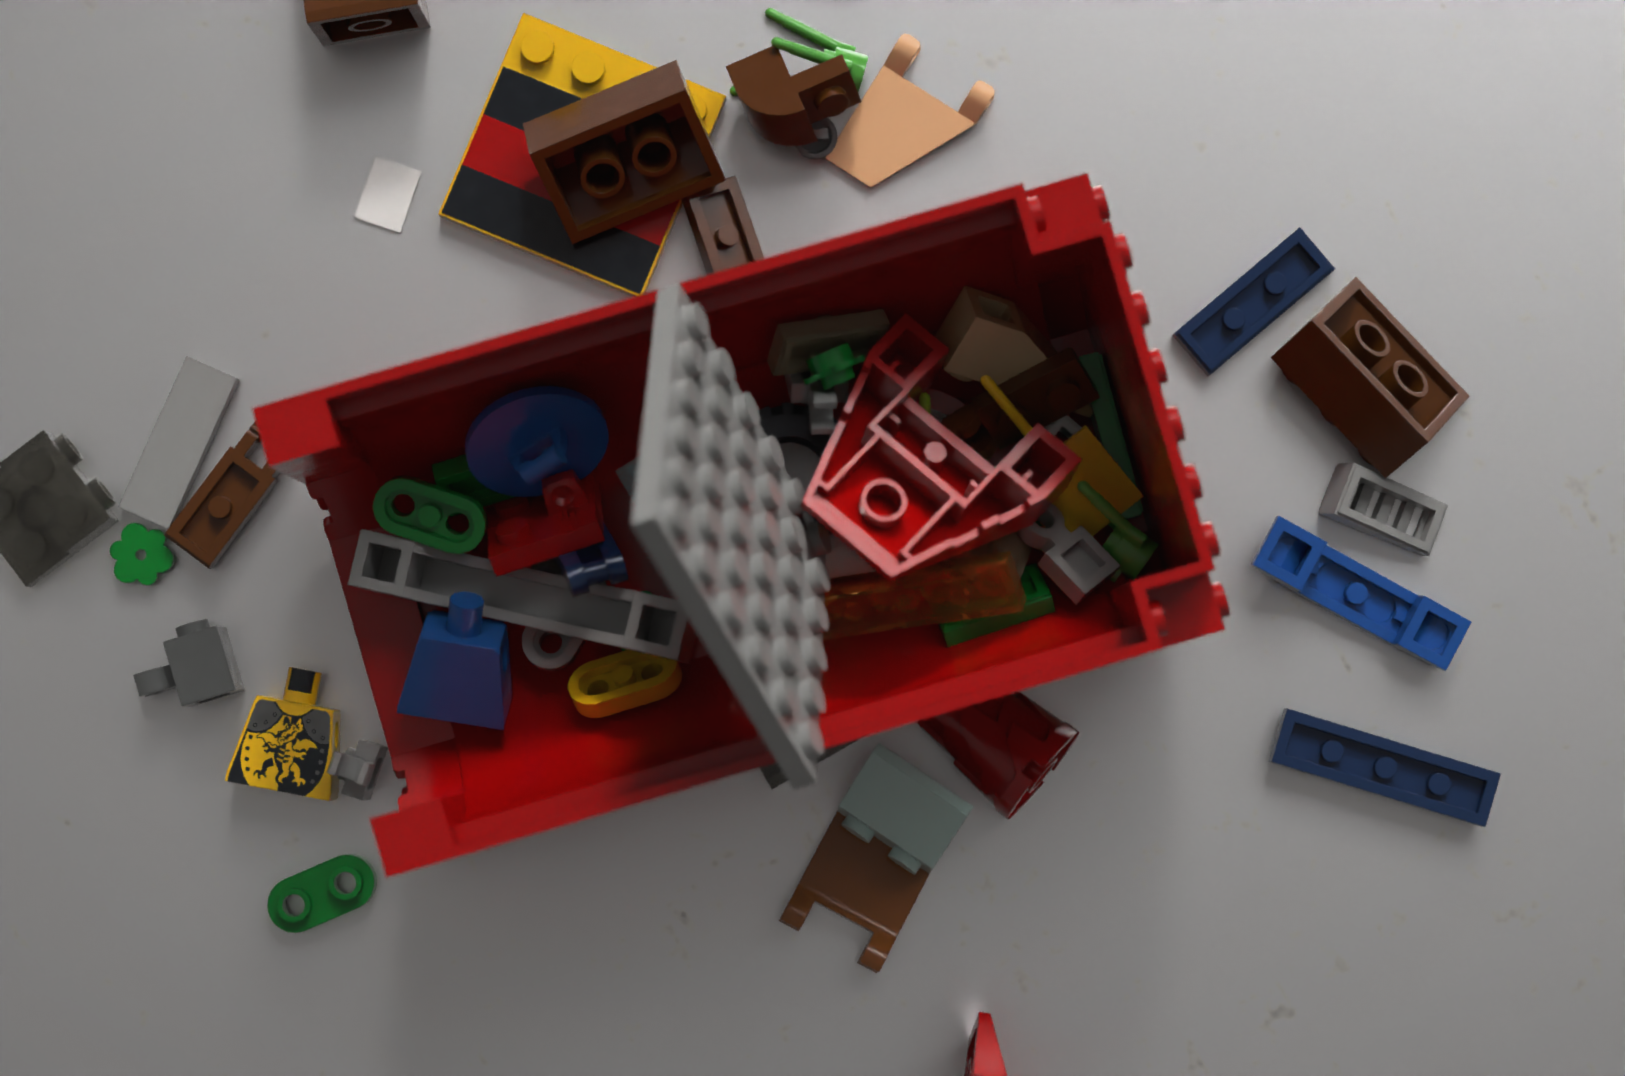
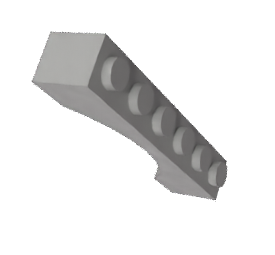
(524, 596)

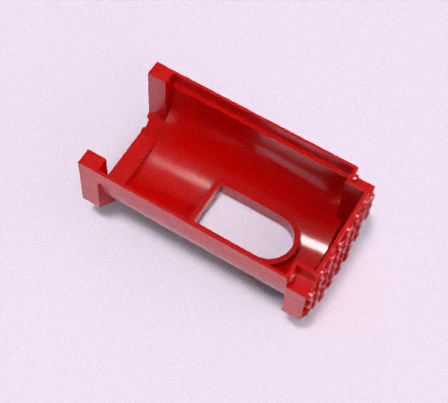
(559, 767)

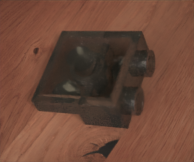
(48, 506)

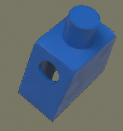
(460, 667)

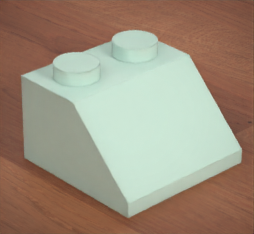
(903, 810)

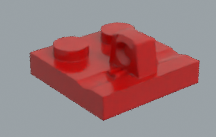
(545, 526)

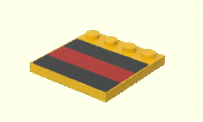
(500, 187)

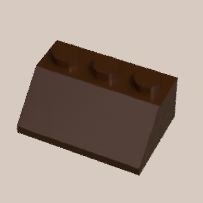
(623, 152)
(1370, 378)

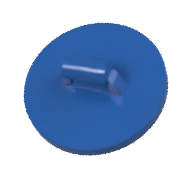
(535, 437)

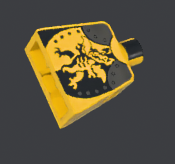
(289, 741)

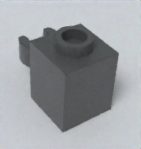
(198, 667)

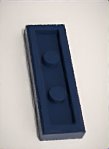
(1253, 302)

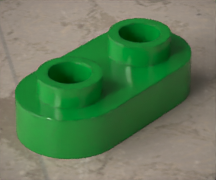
(430, 517)
(321, 894)

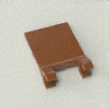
(860, 886)

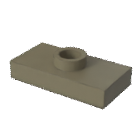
(807, 338)

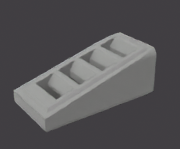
(1340, 494)

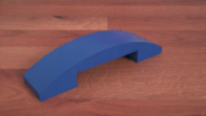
(1360, 594)

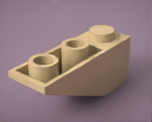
(992, 339)

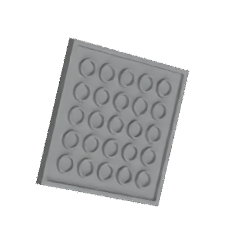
(733, 534)

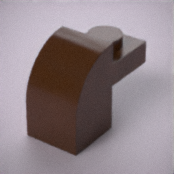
(787, 105)

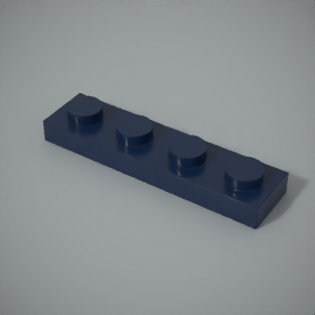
(1384, 767)

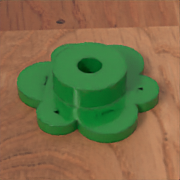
(135, 539)

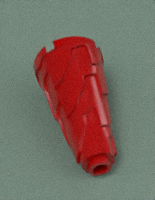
(1003, 746)

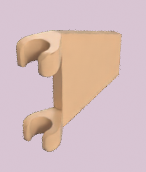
(901, 121)

